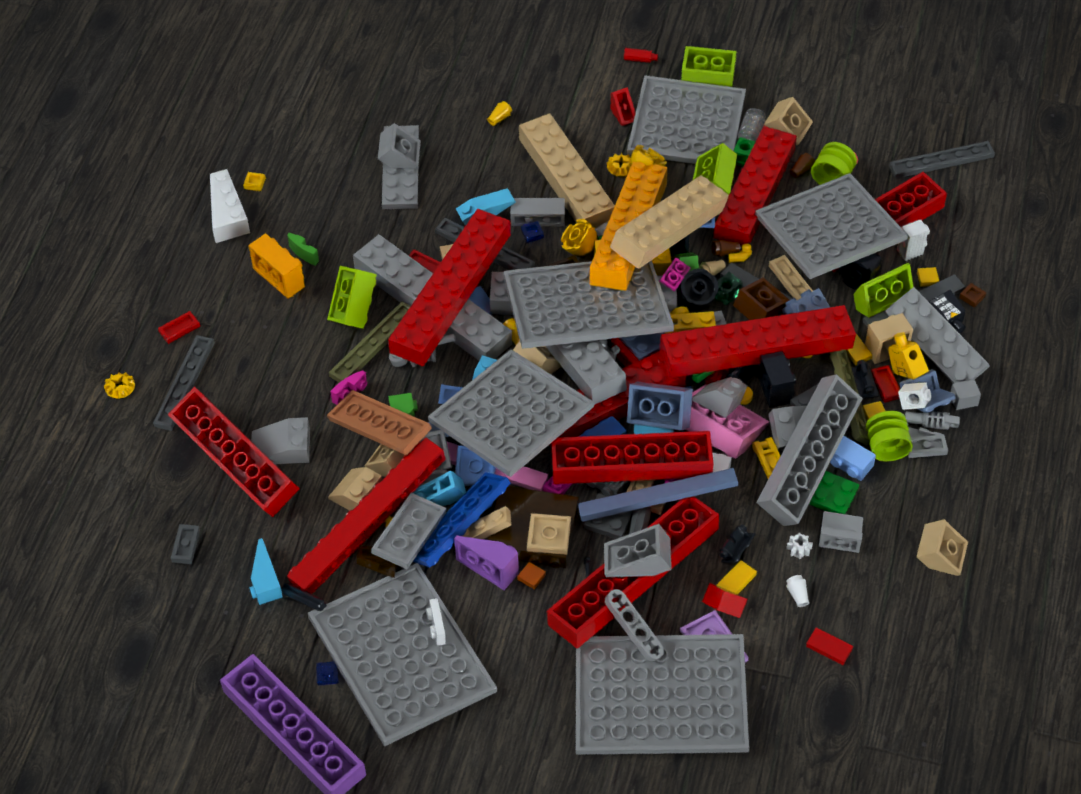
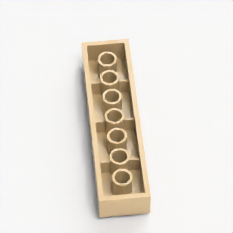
(565, 170)
(669, 221)

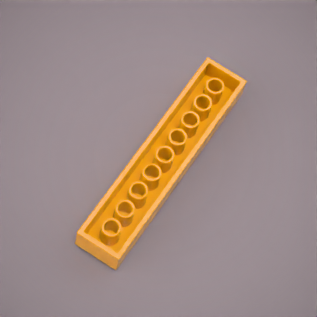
(640, 192)

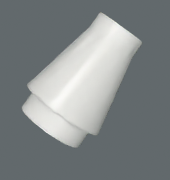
(798, 590)

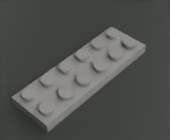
(400, 184)
(939, 338)

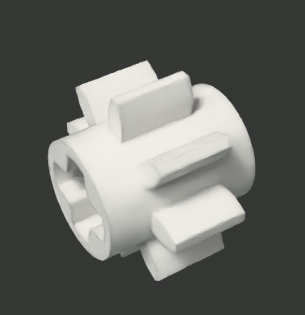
(799, 545)

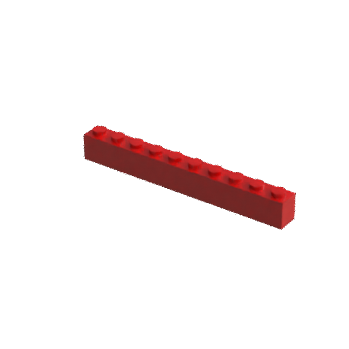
(366, 516)

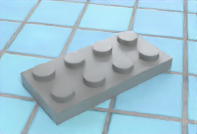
(408, 530)

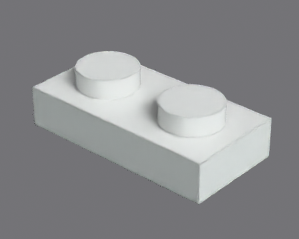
(434, 614)

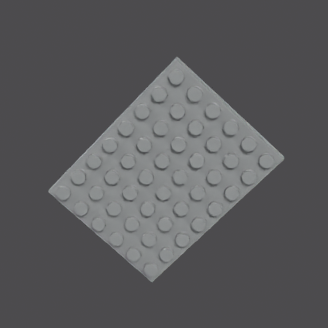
(562, 307)
(392, 661)
(677, 704)

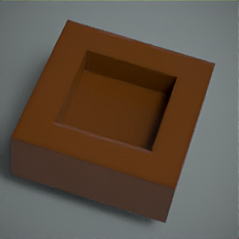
(972, 295)

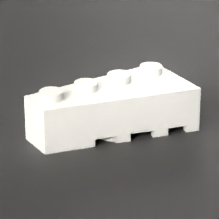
(227, 212)

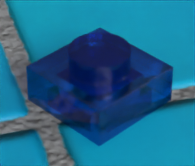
(532, 231)
(327, 673)

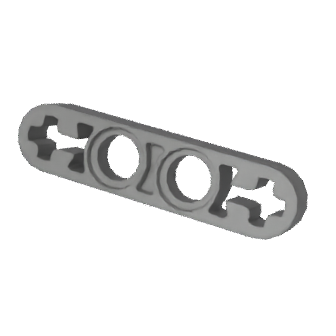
(637, 623)

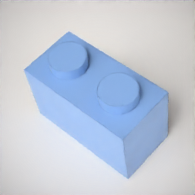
(853, 459)

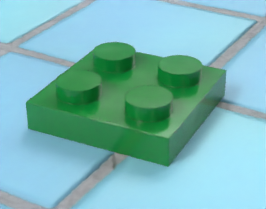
(834, 493)

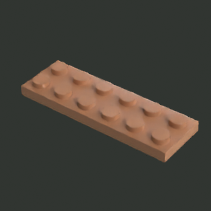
(379, 422)

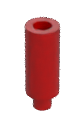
(639, 55)

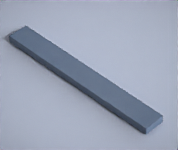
(657, 494)

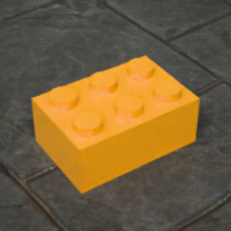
(277, 265)

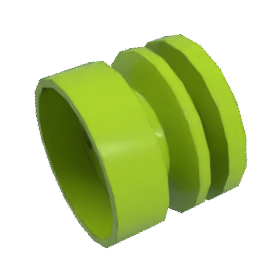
(833, 162)
(889, 436)

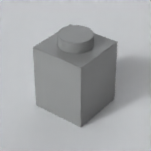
(966, 394)

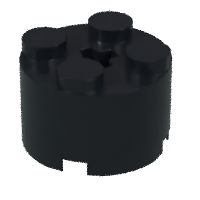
(861, 271)
(705, 282)

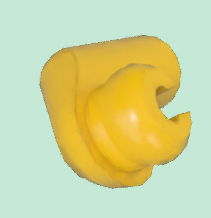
(742, 256)

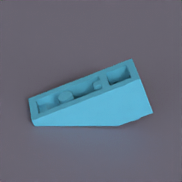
(491, 203)
(443, 489)
(263, 577)

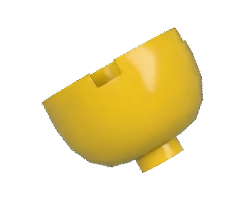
(648, 157)
(579, 238)

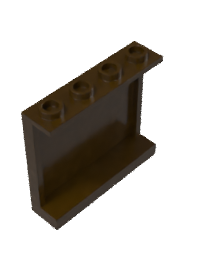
(521, 504)

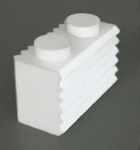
(916, 240)

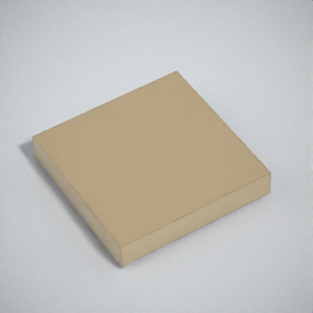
(549, 533)

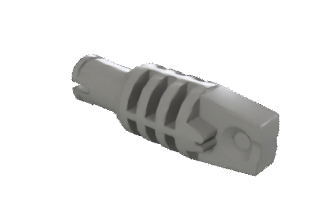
(933, 419)

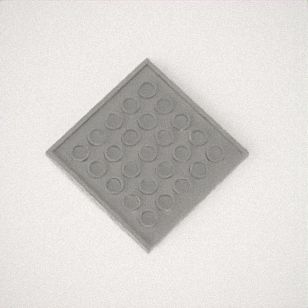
(685, 118)
(830, 225)
(510, 412)

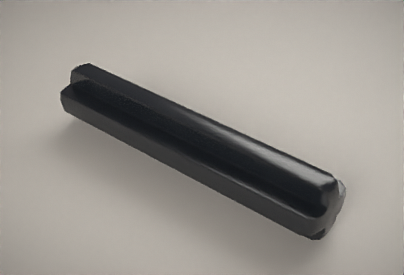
(303, 597)

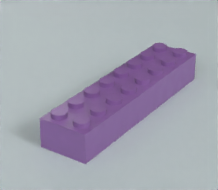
(293, 727)

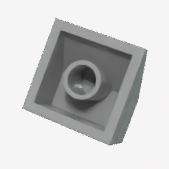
(398, 148)
(721, 396)

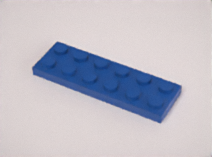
(461, 516)

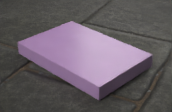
(708, 625)

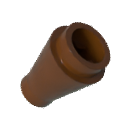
(802, 165)
(723, 247)

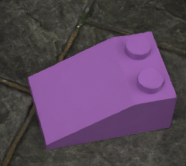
(489, 559)

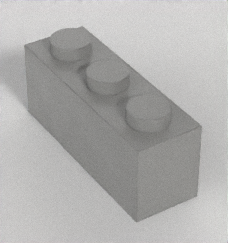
(544, 210)

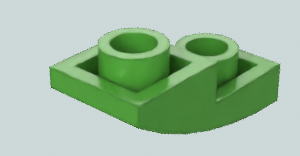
(299, 247)

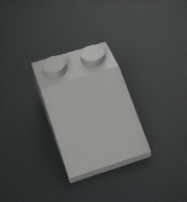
(783, 423)
(285, 441)
(638, 553)

